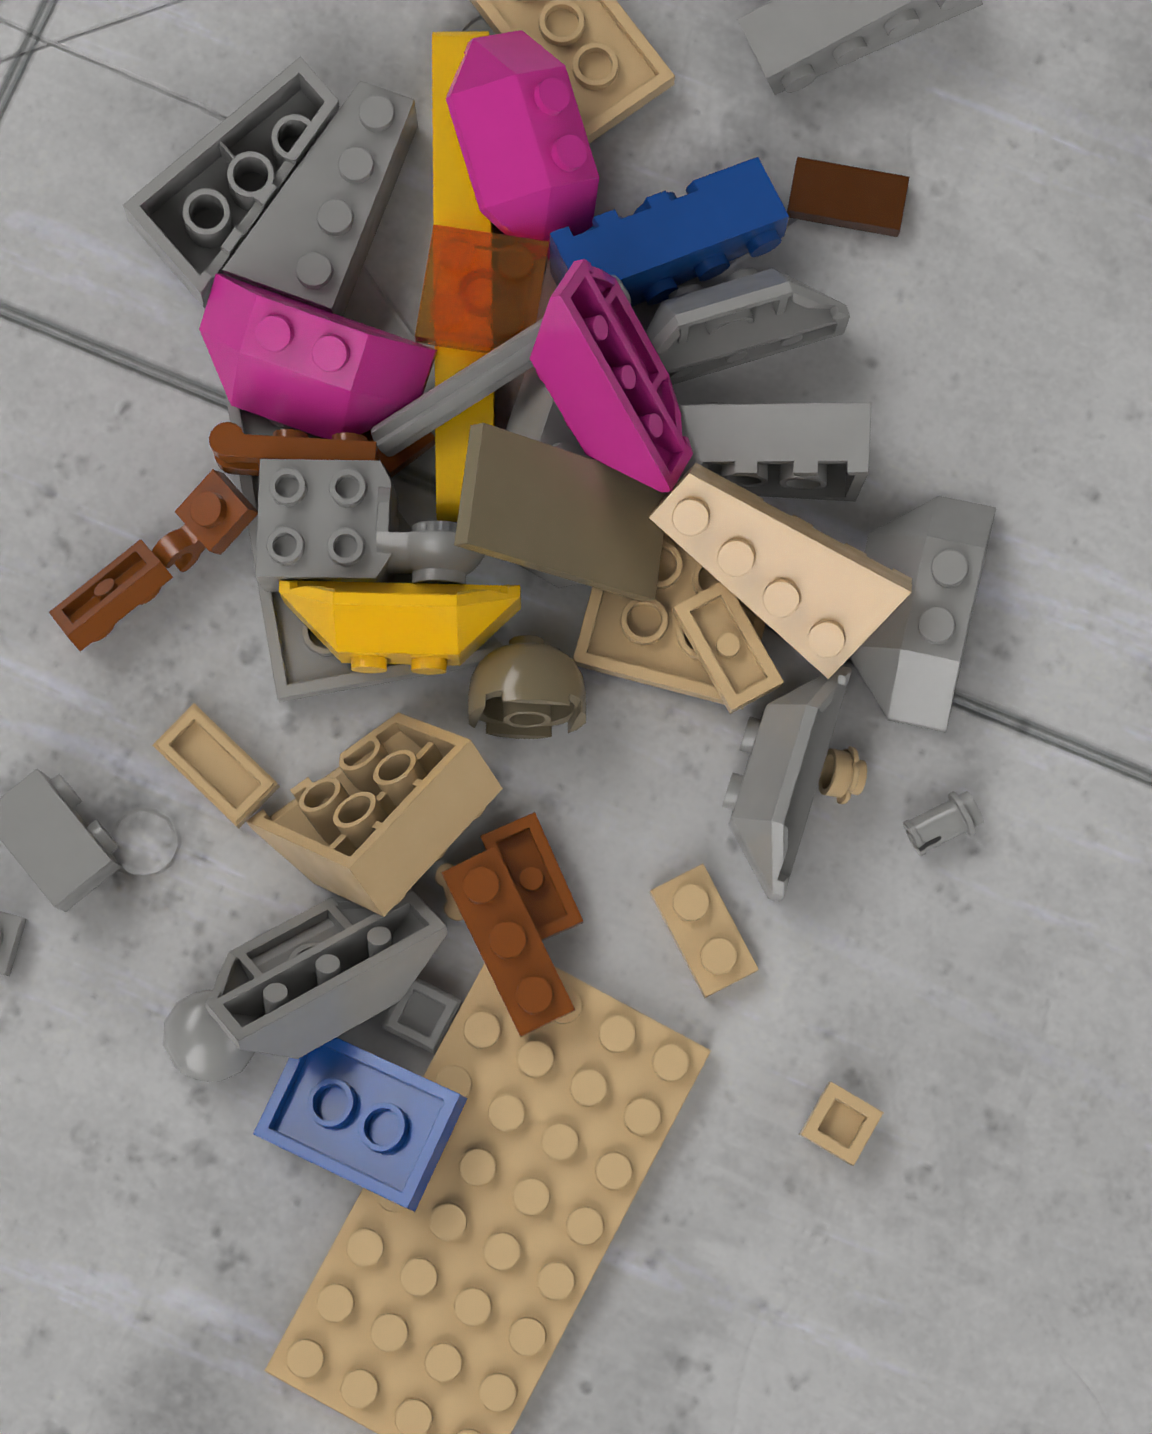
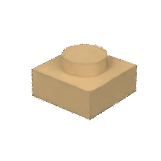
(841, 1123)

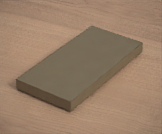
(558, 513)

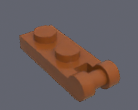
(241, 452)

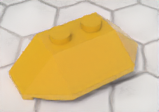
(401, 621)

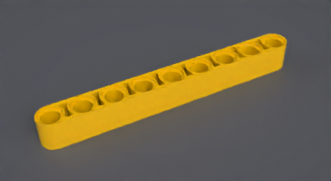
(453, 207)

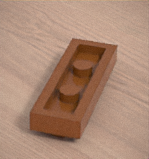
(508, 941)

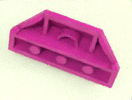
(523, 137)
(308, 362)
(610, 379)

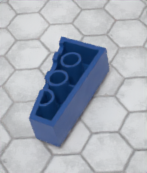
(682, 236)

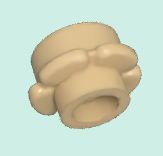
(842, 774)

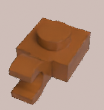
(212, 520)

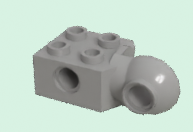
(345, 527)

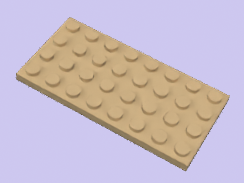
(459, 1305)

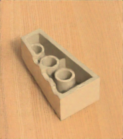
(792, 576)

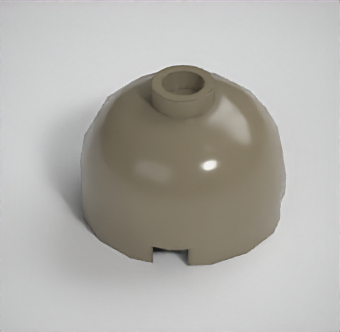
(526, 690)

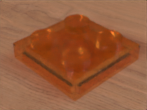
(479, 288)

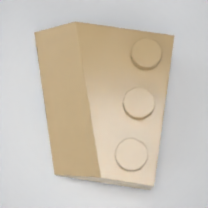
(382, 812)

